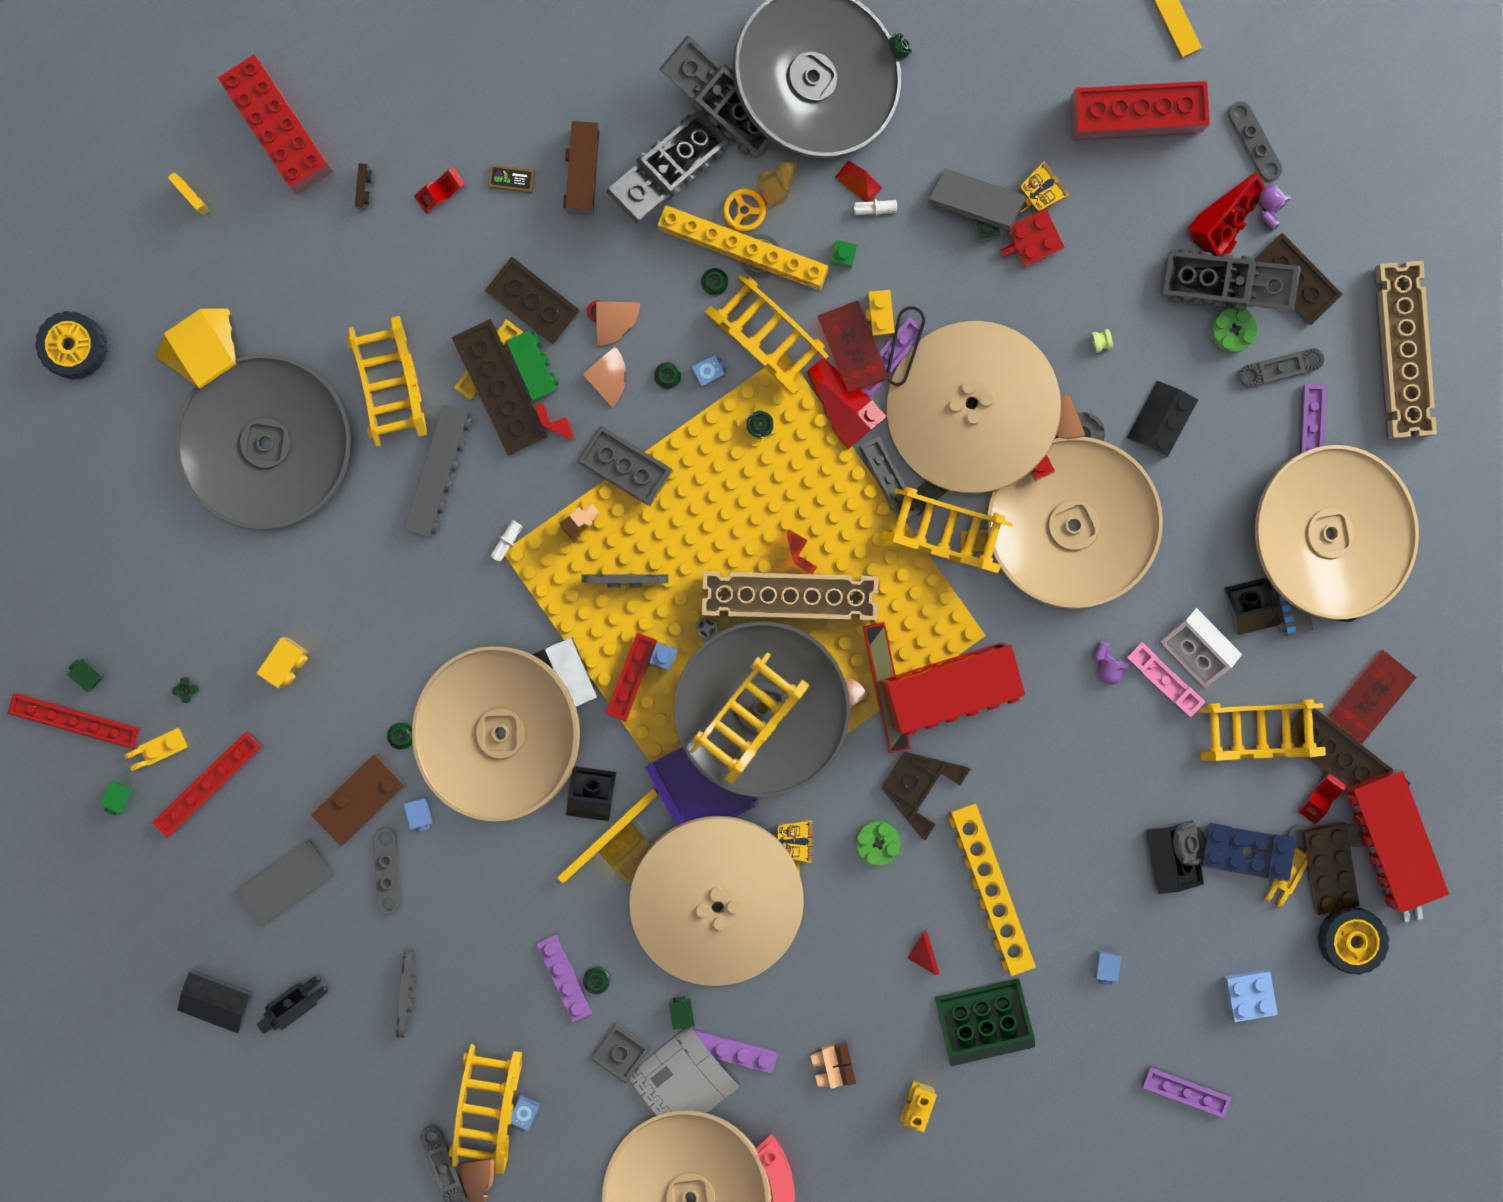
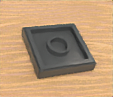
(620, 1053)

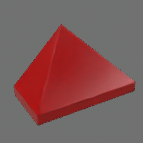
(858, 181)
(923, 954)

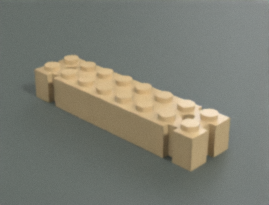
(1405, 349)
(790, 595)

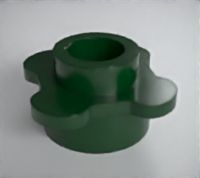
(185, 696)

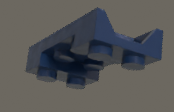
(1272, 852)

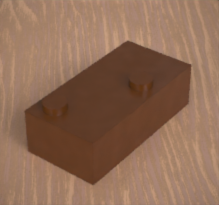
(582, 168)
(358, 799)

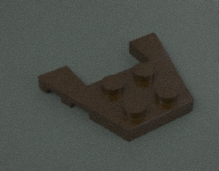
(911, 783)

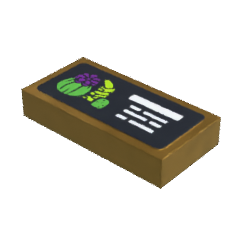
(511, 178)

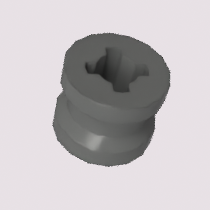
(706, 628)

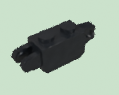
(291, 1005)

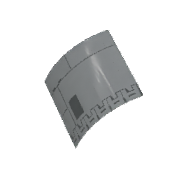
(682, 1077)

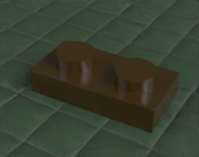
(363, 178)

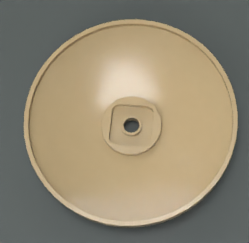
(983, 445)
(1116, 516)
(1371, 527)
(459, 740)
(708, 864)
(685, 1155)

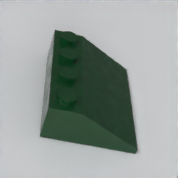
(985, 1022)

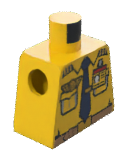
(1042, 189)
(797, 839)

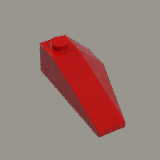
(1219, 223)
(850, 414)

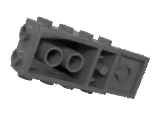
(713, 93)
(668, 166)
(1229, 281)

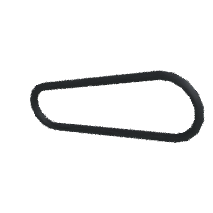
(915, 347)

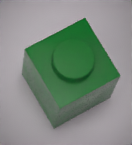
(843, 254)
(116, 797)

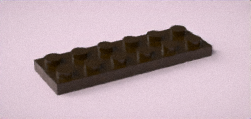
(499, 387)
(1344, 755)

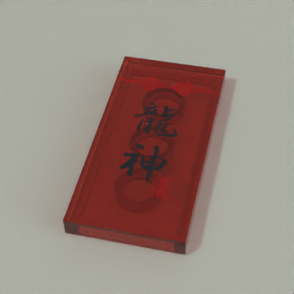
(853, 347)
(1372, 696)

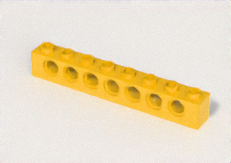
(743, 248)
(1023, 960)

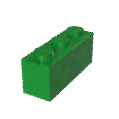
(532, 364)

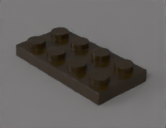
(1314, 289)
(532, 300)
(1330, 868)

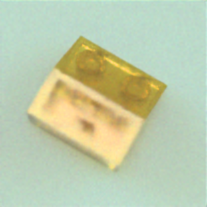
(776, 186)
(625, 851)

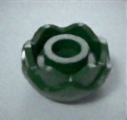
(899, 46)
(714, 288)
(667, 382)
(762, 417)
(393, 739)
(603, 980)

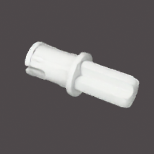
(875, 207)
(506, 541)

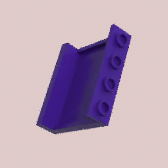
(692, 794)

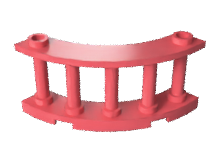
(777, 1169)

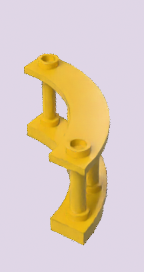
(751, 344)
(407, 379)
(943, 548)
(764, 729)
(1262, 749)
(503, 1113)

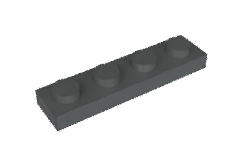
(886, 475)

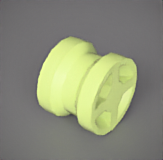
(1102, 341)

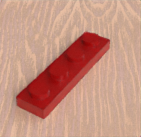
(631, 677)

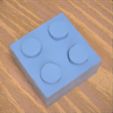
(1250, 995)

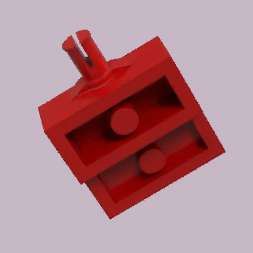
(1033, 238)

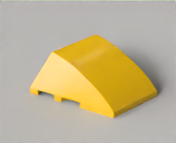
(199, 346)

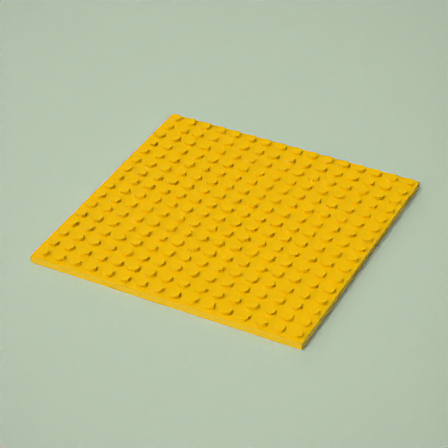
(728, 514)

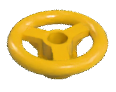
(761, 211)

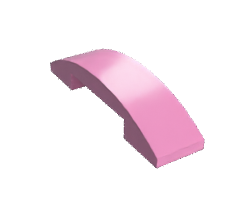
(1165, 680)

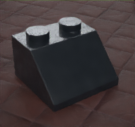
(1252, 606)
(591, 793)

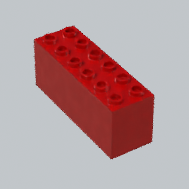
(1139, 110)
(275, 124)
(952, 688)
(1396, 841)

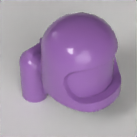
(1272, 200)
(1111, 668)

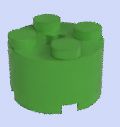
(1228, 341)
(873, 854)

